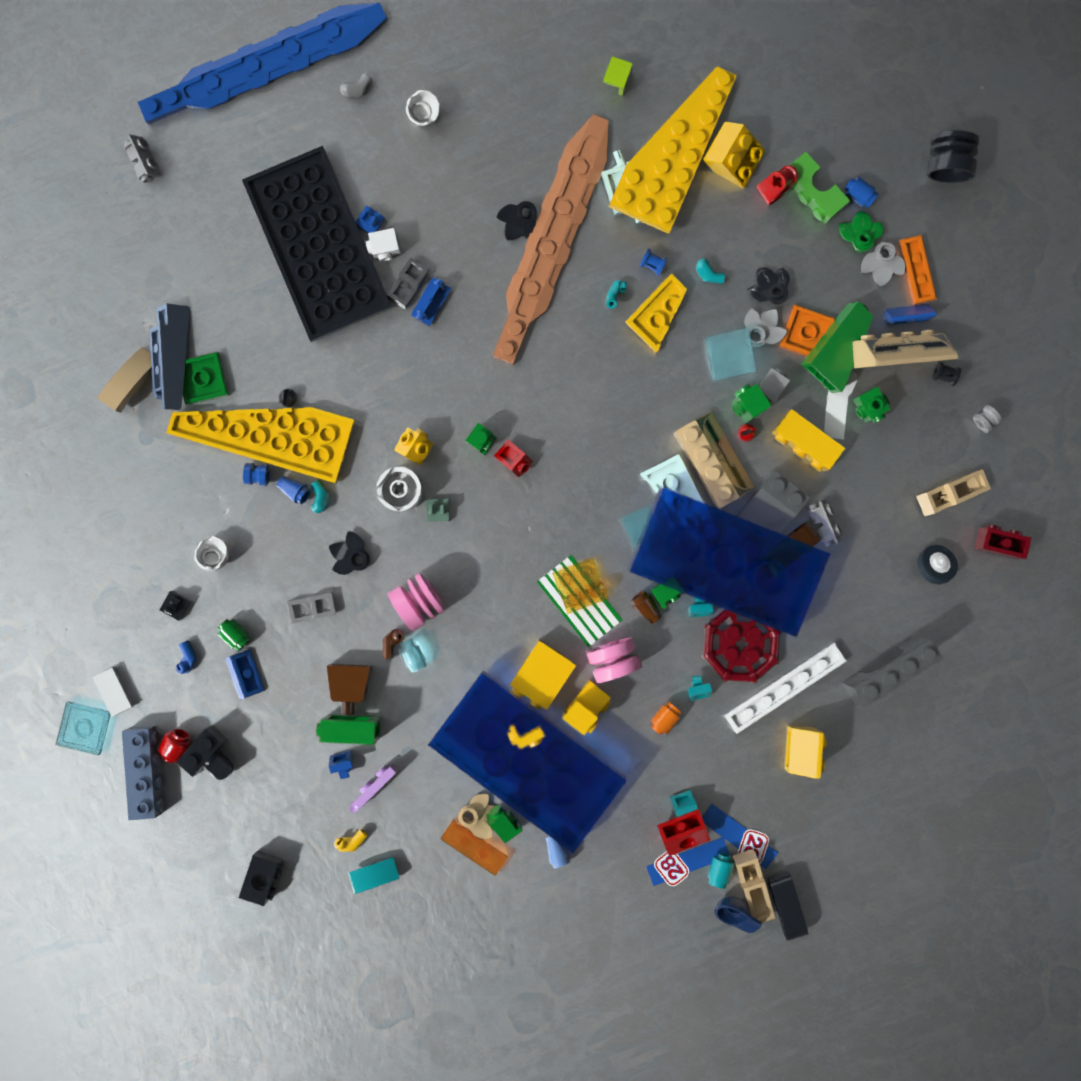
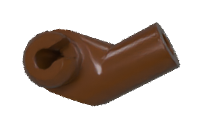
(389, 641)

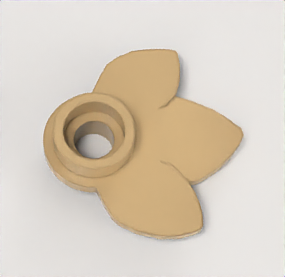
(479, 824)

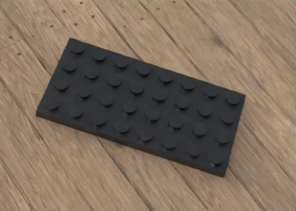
(316, 244)

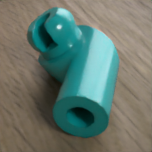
(707, 274)
(612, 295)
(321, 499)

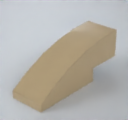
(127, 380)
(953, 492)
(753, 886)

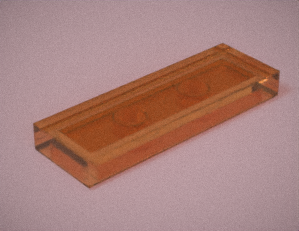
(474, 847)

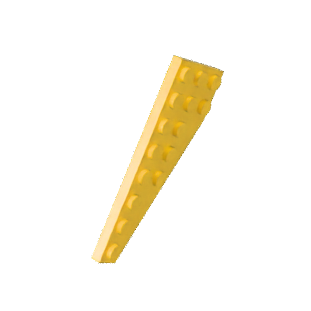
(664, 167)
(289, 438)

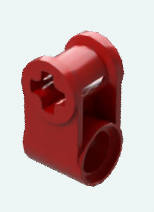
(777, 184)

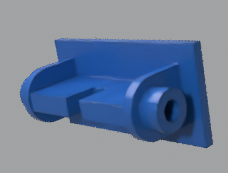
(431, 301)

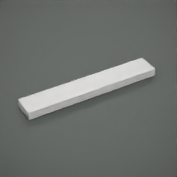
(785, 687)

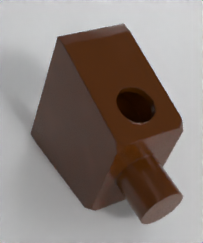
(348, 685)

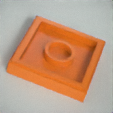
(804, 330)

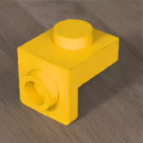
(529, 738)

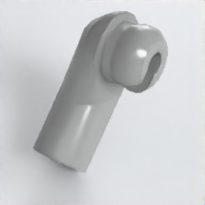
(356, 89)

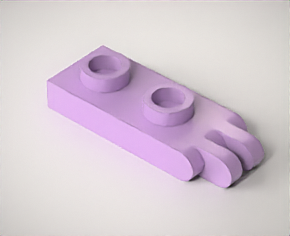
(370, 789)

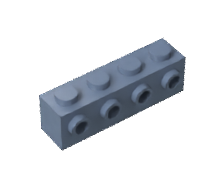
(142, 773)

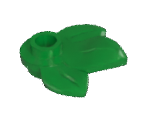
(861, 229)

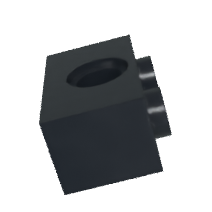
(252, 888)

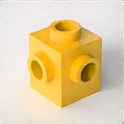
(414, 445)

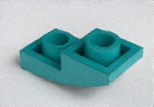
(373, 875)

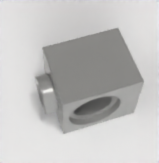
(773, 384)

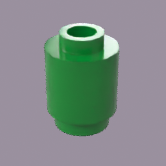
(233, 634)

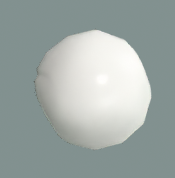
(423, 108)
(212, 554)

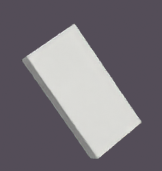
(113, 691)

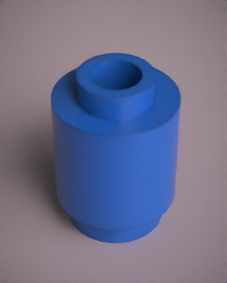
(860, 192)

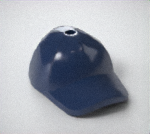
(737, 914)

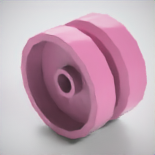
(613, 655)

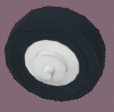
(937, 564)

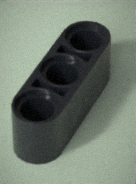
(787, 906)

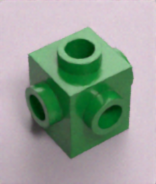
(872, 405)

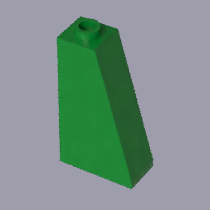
(833, 354)

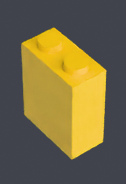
(542, 675)

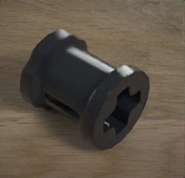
(952, 378)

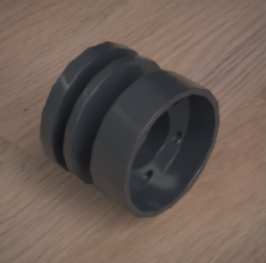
(953, 156)

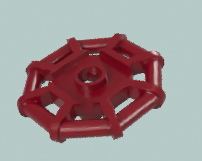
(733, 654)

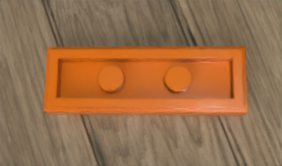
(917, 270)

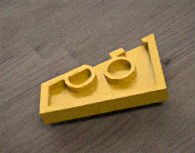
(657, 311)

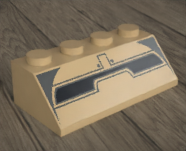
(902, 350)
(713, 460)

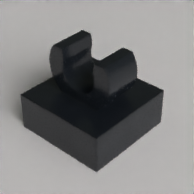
(175, 605)

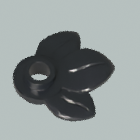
(516, 223)
(769, 282)
(347, 552)

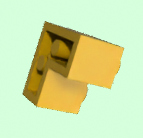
(585, 707)

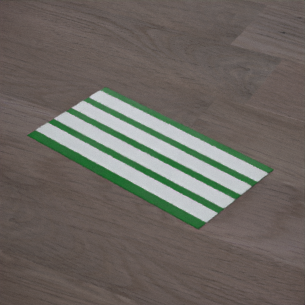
(588, 622)

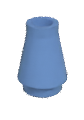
(557, 853)

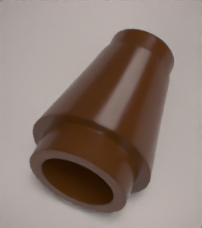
(646, 606)

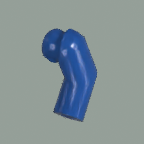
(188, 659)

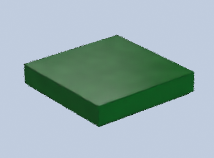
(204, 379)

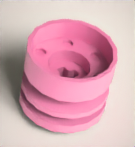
(416, 602)

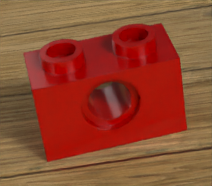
(683, 832)

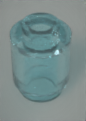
(412, 655)

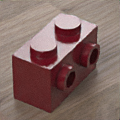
(1002, 543)

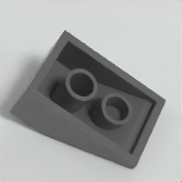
(774, 503)

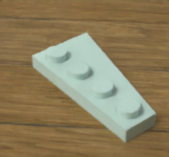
(674, 476)

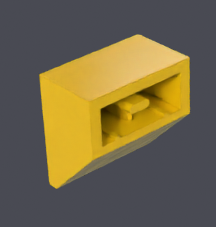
(734, 153)
(805, 751)

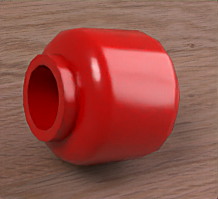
(174, 745)

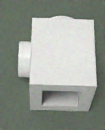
(383, 244)

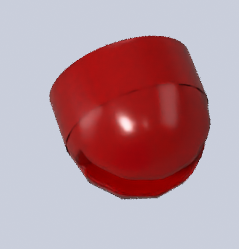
(748, 437)

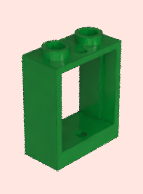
(349, 729)

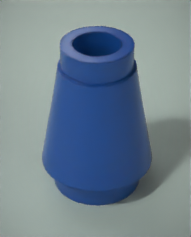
(295, 490)

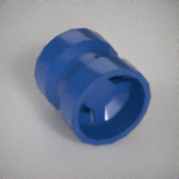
(256, 474)

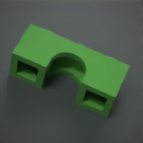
(823, 203)

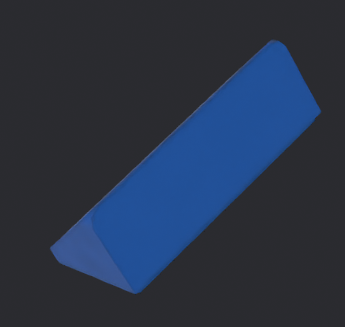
(909, 314)
(244, 674)

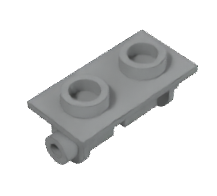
(138, 149)
(829, 529)

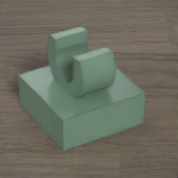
(437, 510)

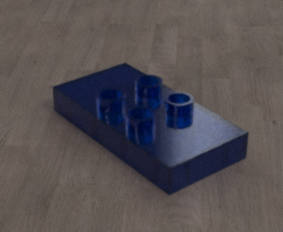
(728, 561)
(551, 785)

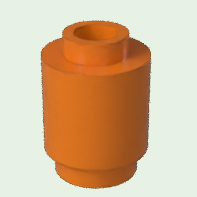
(665, 718)

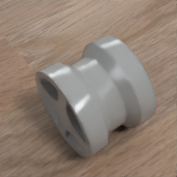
(987, 419)

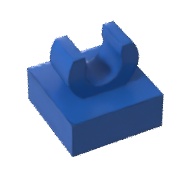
(370, 220)
(341, 763)

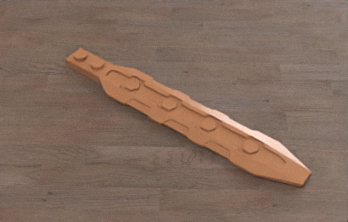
(553, 233)

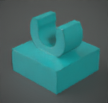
(700, 609)
(699, 690)
(683, 803)

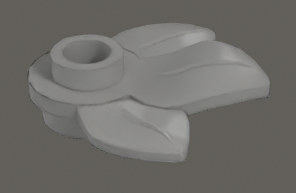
(883, 267)
(765, 326)

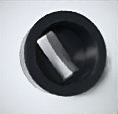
(292, 397)

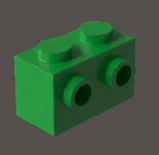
(749, 402)

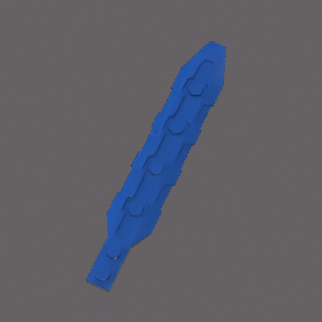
(266, 60)

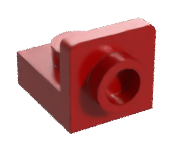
(513, 458)

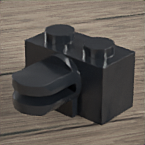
(206, 755)

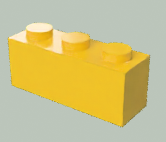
(807, 441)

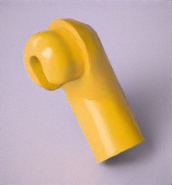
(350, 844)

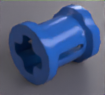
(653, 262)

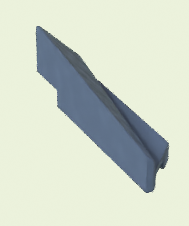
(168, 354)

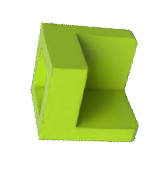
(618, 73)

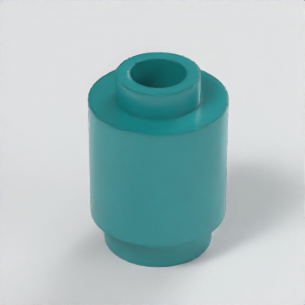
(721, 870)

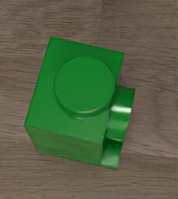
(481, 439)
(664, 594)
(504, 823)

